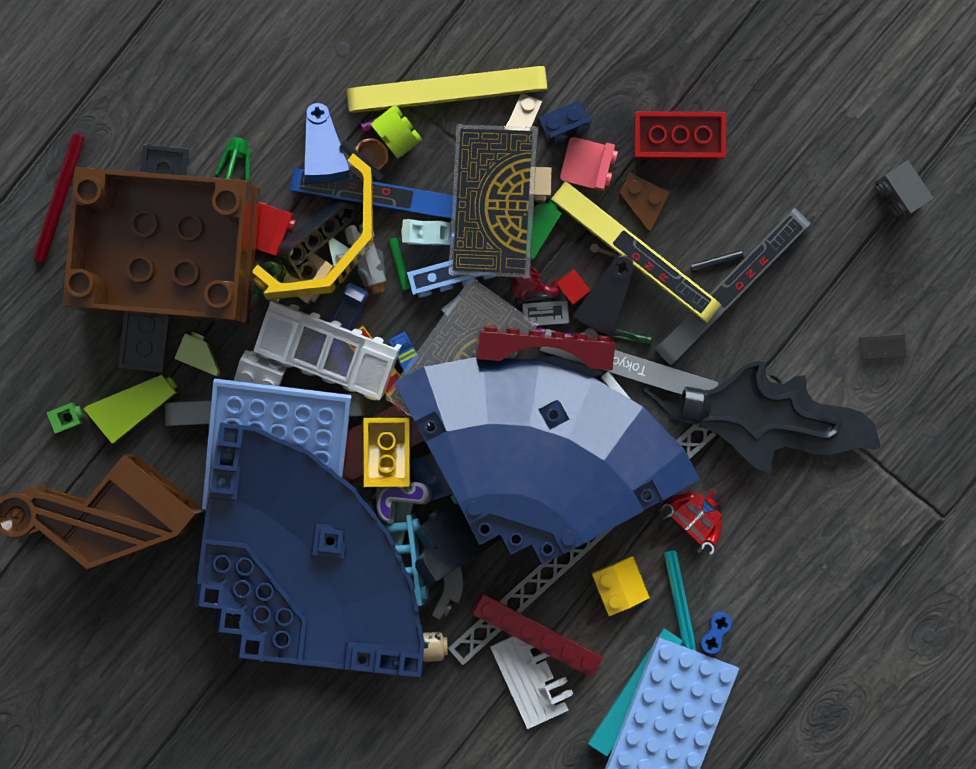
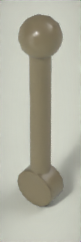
(595, 248)

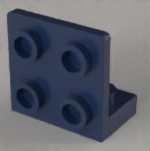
(564, 121)

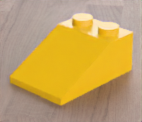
(386, 452)

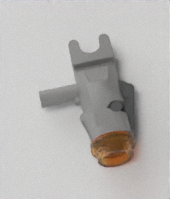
(371, 264)

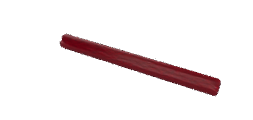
(58, 197)

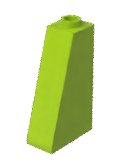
(129, 408)

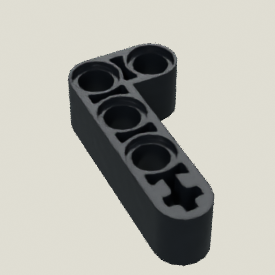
(337, 215)

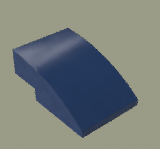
(429, 473)

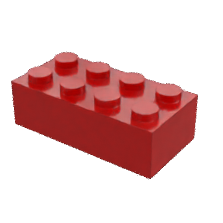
(679, 135)

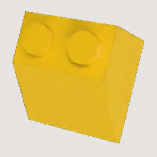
(620, 586)

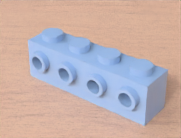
(435, 277)

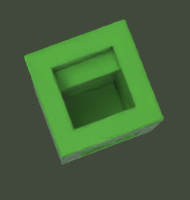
(58, 421)

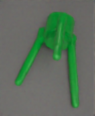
(236, 148)

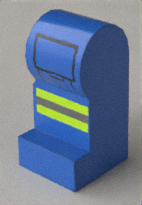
(407, 350)

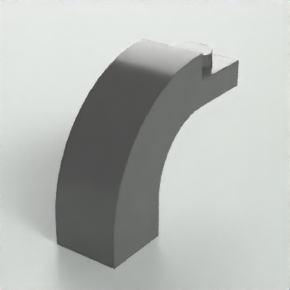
(452, 590)

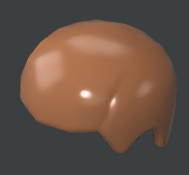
(373, 151)

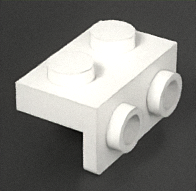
(258, 370)

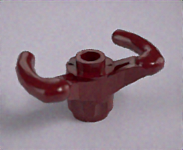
(523, 287)

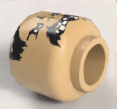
(434, 647)

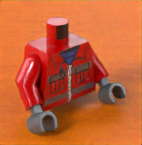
(697, 517)

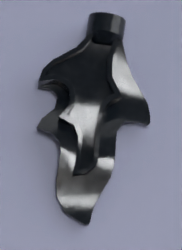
(768, 416)

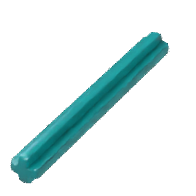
(679, 599)

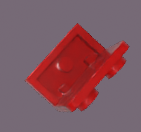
(273, 228)

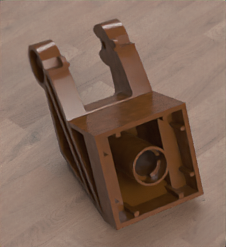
(122, 515)

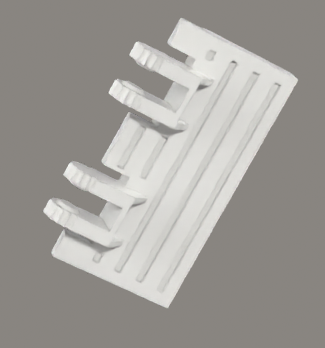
(527, 681)

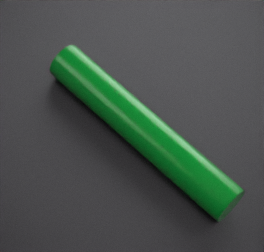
(399, 264)

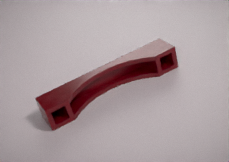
(497, 345)
(537, 635)

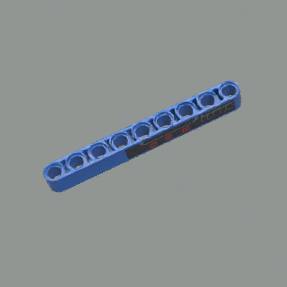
(383, 195)

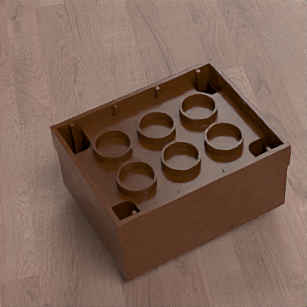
(161, 245)

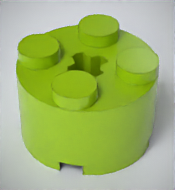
(396, 131)

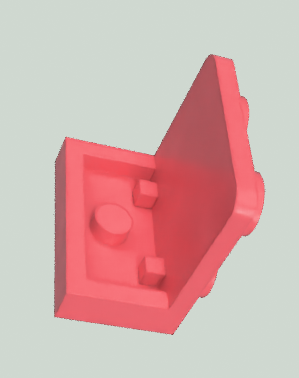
(588, 163)

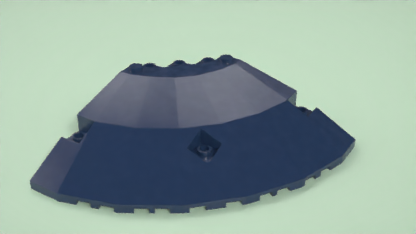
(536, 473)
(280, 580)

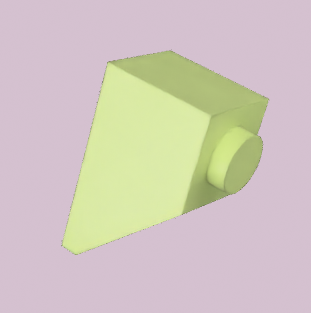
(197, 353)

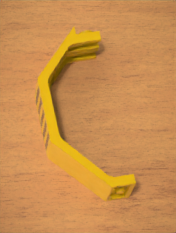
(277, 290)

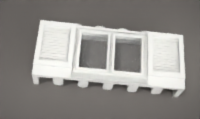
(326, 350)

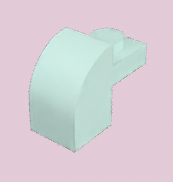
(426, 232)

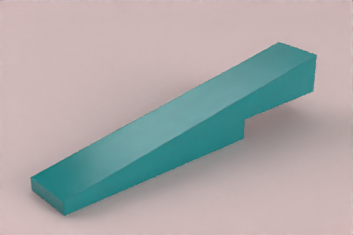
(608, 729)

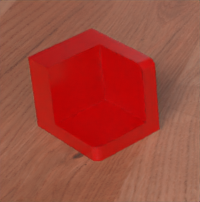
(573, 287)

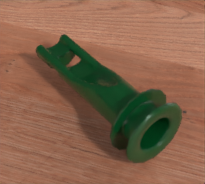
(635, 337)

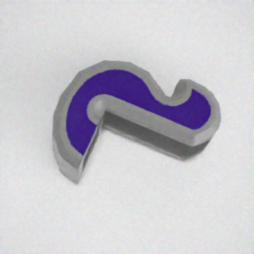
(388, 496)

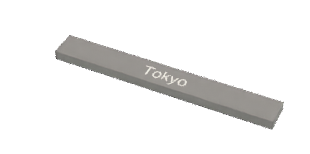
(645, 371)

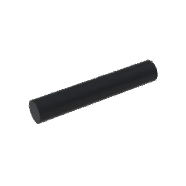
(349, 149)
(716, 261)

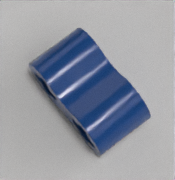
(715, 632)

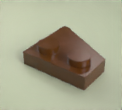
(644, 199)

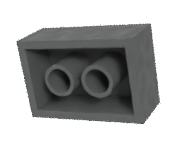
(903, 190)

